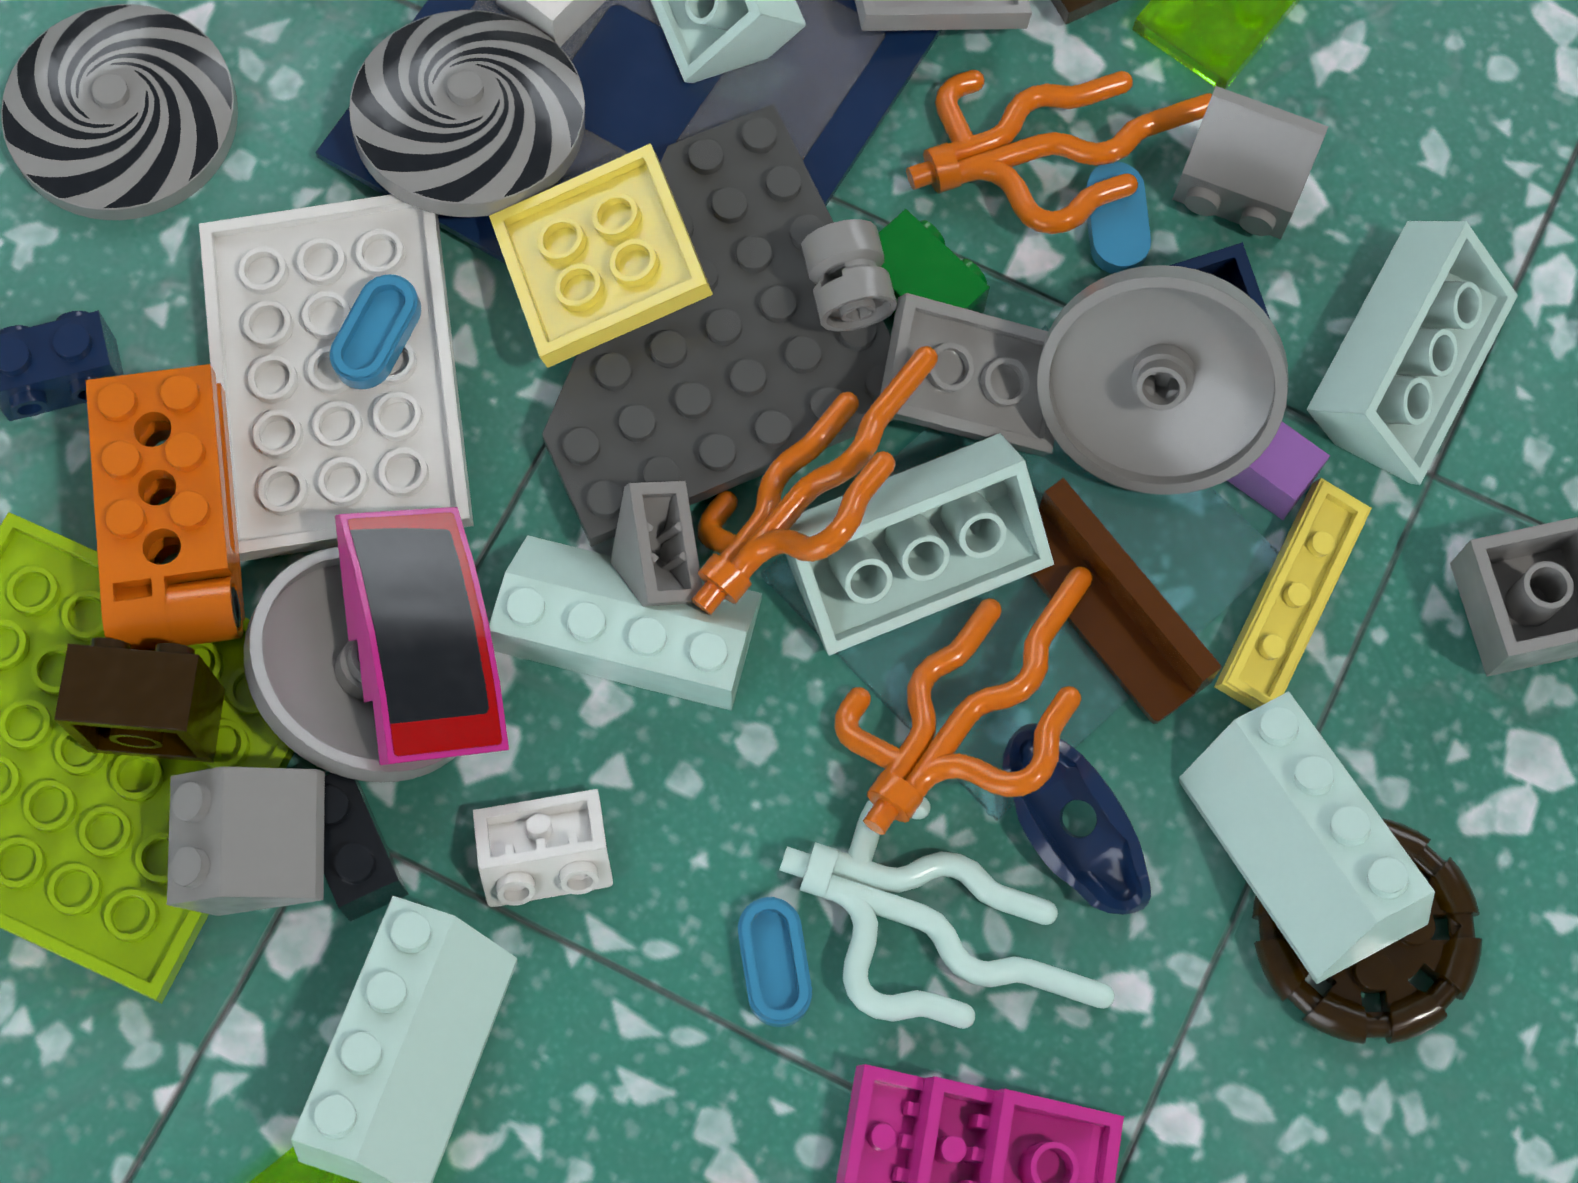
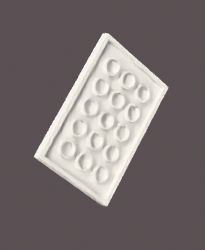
(295, 430)

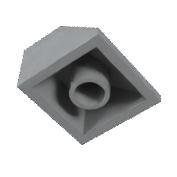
(1249, 163)
(245, 839)

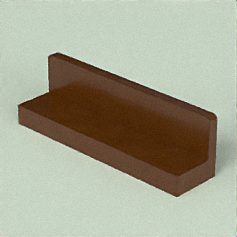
(1122, 611)

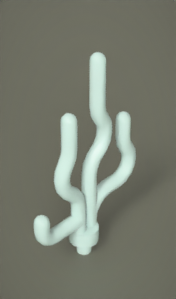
(860, 888)

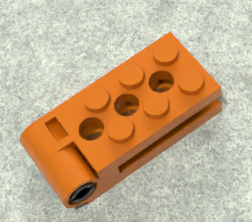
(201, 590)

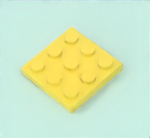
(599, 256)

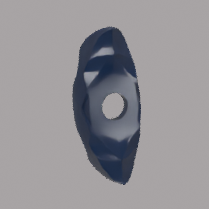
(1105, 864)

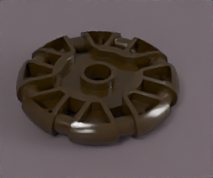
(1404, 1008)

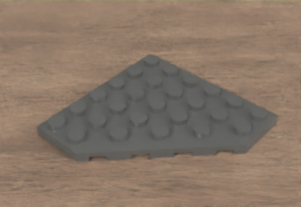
(730, 376)

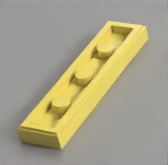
(1293, 596)

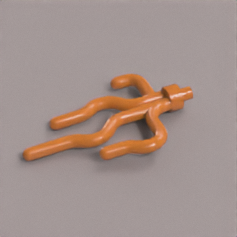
(992, 155)
(768, 528)
(930, 758)

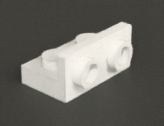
(542, 848)

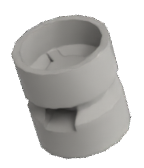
(848, 274)

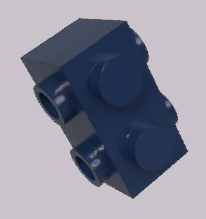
(50, 362)

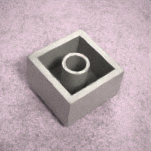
(1521, 595)

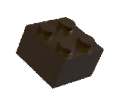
(140, 700)

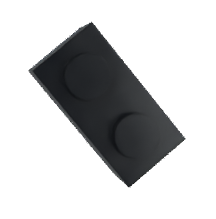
(355, 851)

